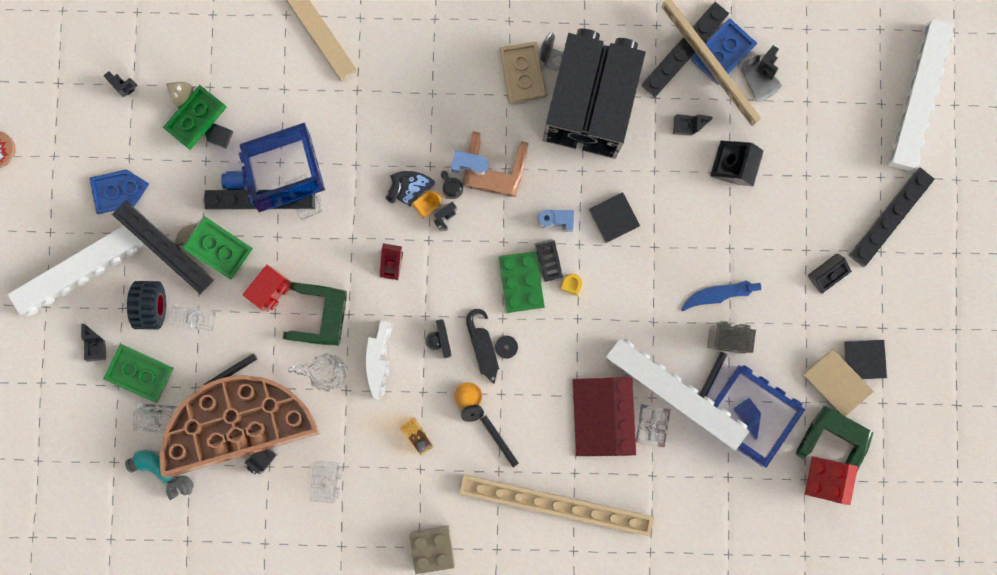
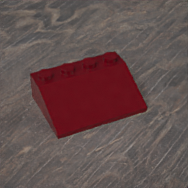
(604, 416)

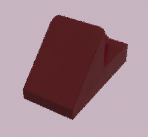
(391, 261)

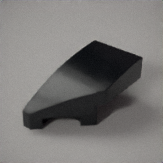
(689, 124)
(219, 135)
(93, 345)

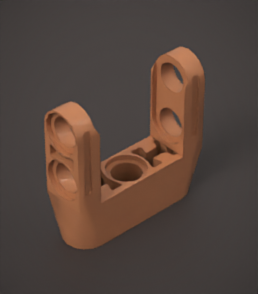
(495, 181)

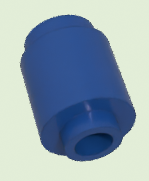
(233, 180)

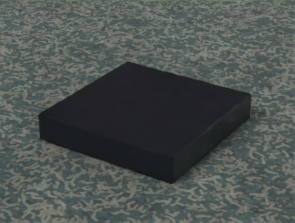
(614, 217)
(867, 358)

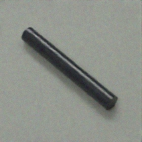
(235, 368)
(713, 374)
(499, 441)

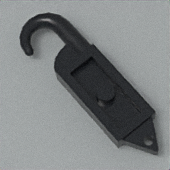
(482, 346)

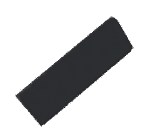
(829, 273)

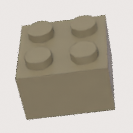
(432, 550)

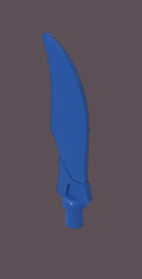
(718, 294)

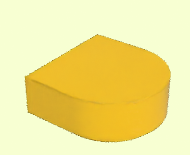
(572, 284)

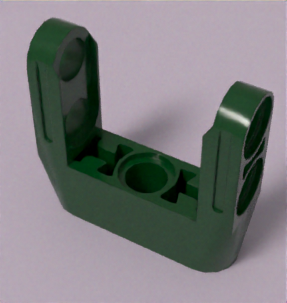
(331, 319)
(841, 427)

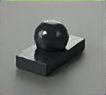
(439, 339)

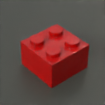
(267, 288)
(831, 480)

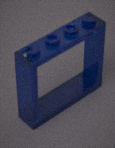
(288, 192)
(777, 393)

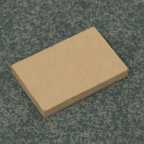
(522, 72)
(838, 382)

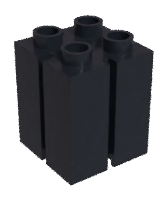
(594, 93)

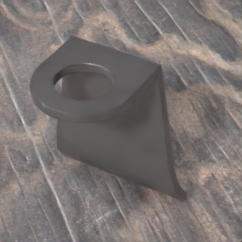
(547, 52)
(761, 86)

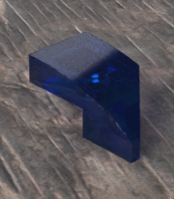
(750, 416)

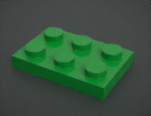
(194, 117)
(217, 247)
(521, 282)
(138, 373)

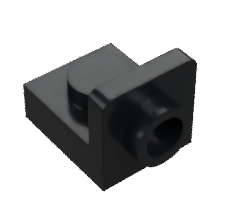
(766, 66)
(123, 88)
(446, 212)
(260, 461)

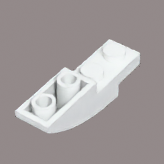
(375, 367)

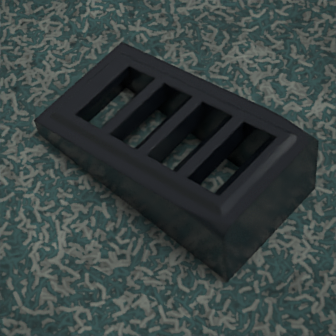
(540, 254)

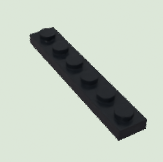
(683, 51)
(239, 200)
(891, 217)
(162, 246)

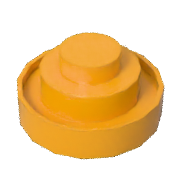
(467, 395)

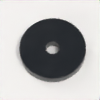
(506, 353)
(472, 413)

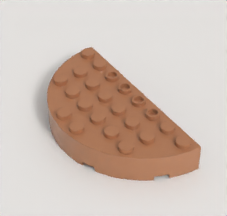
(232, 421)

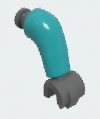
(150, 461)

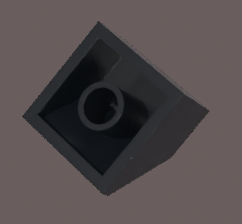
(737, 162)

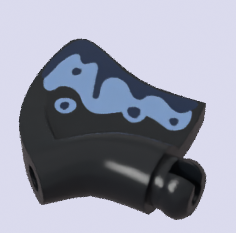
(407, 186)

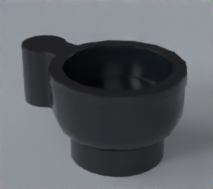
(452, 186)

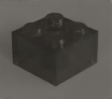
(731, 338)

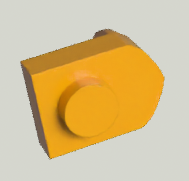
(427, 203)

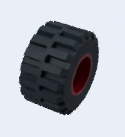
(146, 305)

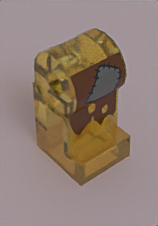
(417, 436)

